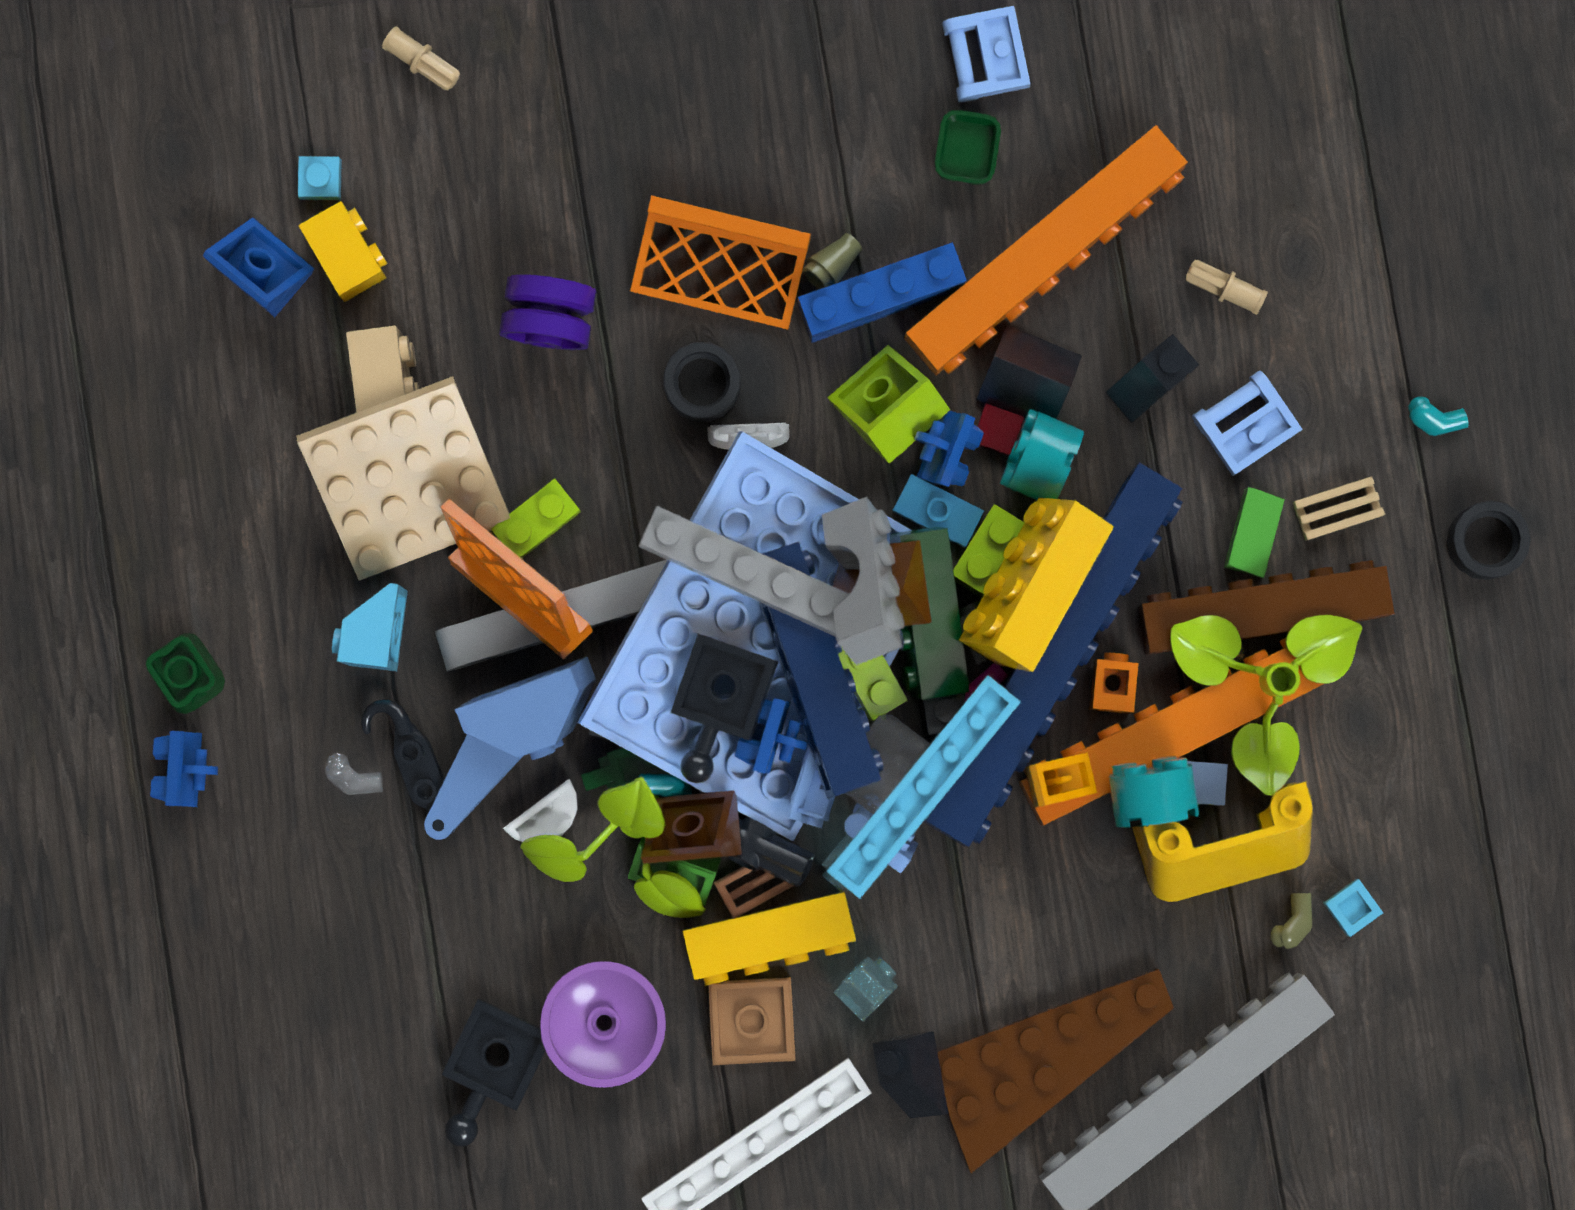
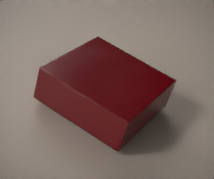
(999, 429)

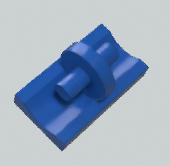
(945, 446)
(763, 752)
(185, 769)

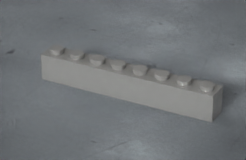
(1186, 1094)

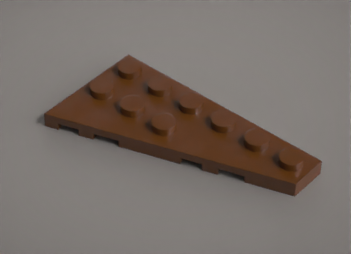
(1023, 1069)

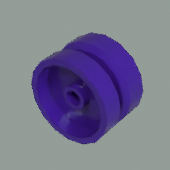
(547, 312)

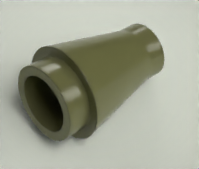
(832, 262)

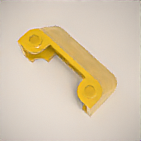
(1181, 872)

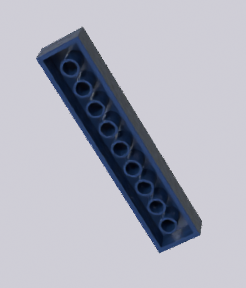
(1136, 514)

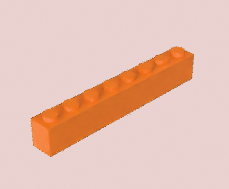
(1045, 251)
(1174, 730)

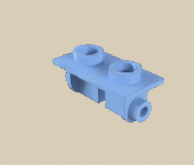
(809, 799)

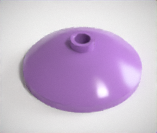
(599, 1055)

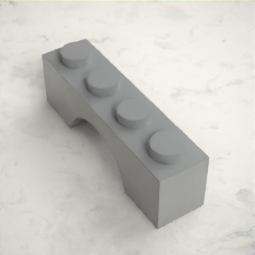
(868, 618)

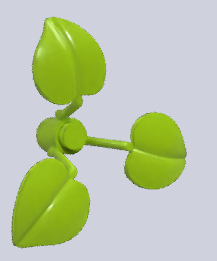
(1322, 649)
(638, 816)

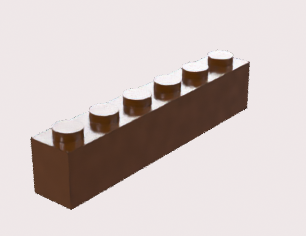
(1272, 607)

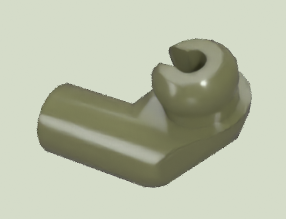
(1298, 925)

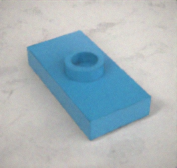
(937, 508)

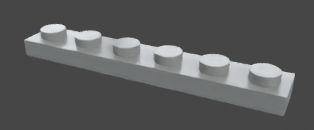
(742, 569)

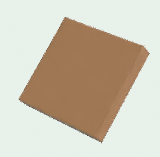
(752, 1021)

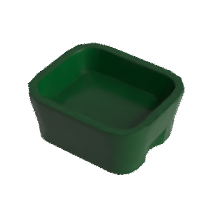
(967, 147)
(185, 673)

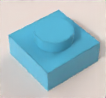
(319, 178)
(1353, 907)

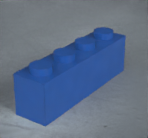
(881, 292)

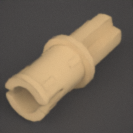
(420, 59)
(1226, 286)

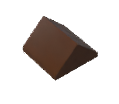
(910, 578)
(696, 828)

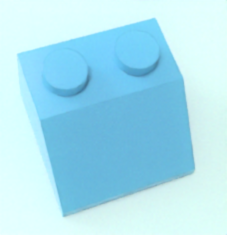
(373, 631)

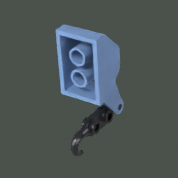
(500, 730)

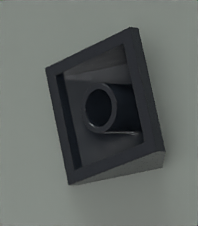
(1028, 375)

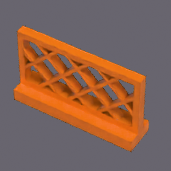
(727, 227)
(514, 584)

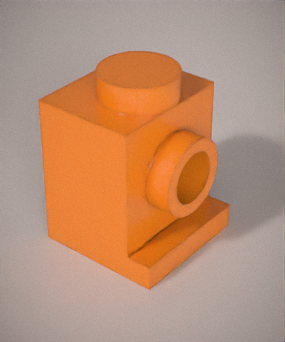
(1124, 697)

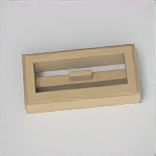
(1371, 497)

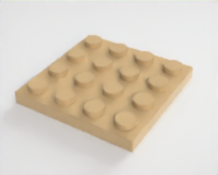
(395, 469)

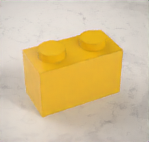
(343, 251)

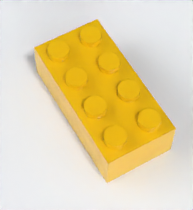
(1035, 583)

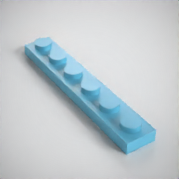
(923, 786)

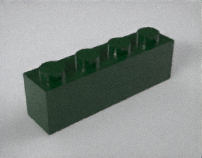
(933, 650)

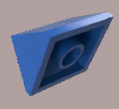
(260, 265)

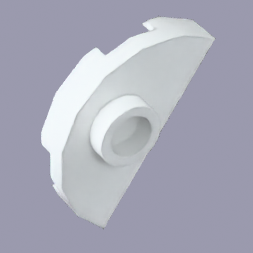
(768, 433)
(547, 817)

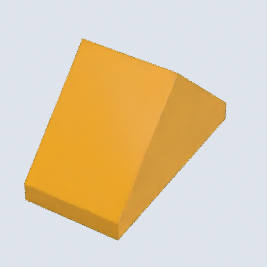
(1060, 780)

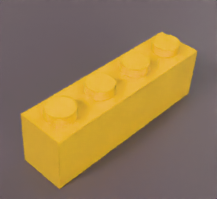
(769, 936)

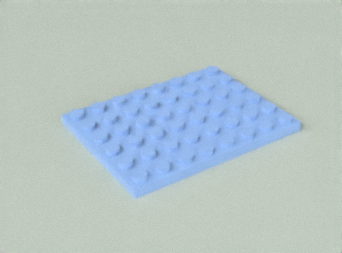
(764, 505)

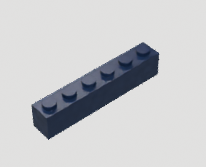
(822, 693)

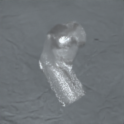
(349, 780)

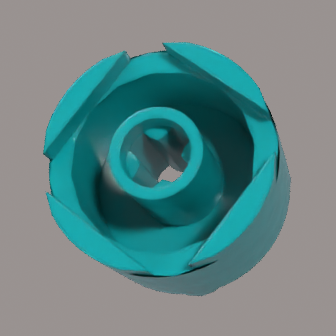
(1041, 456)
(1153, 793)

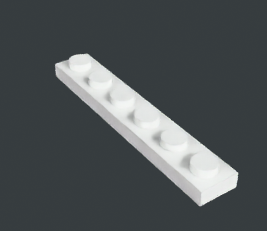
(761, 1141)

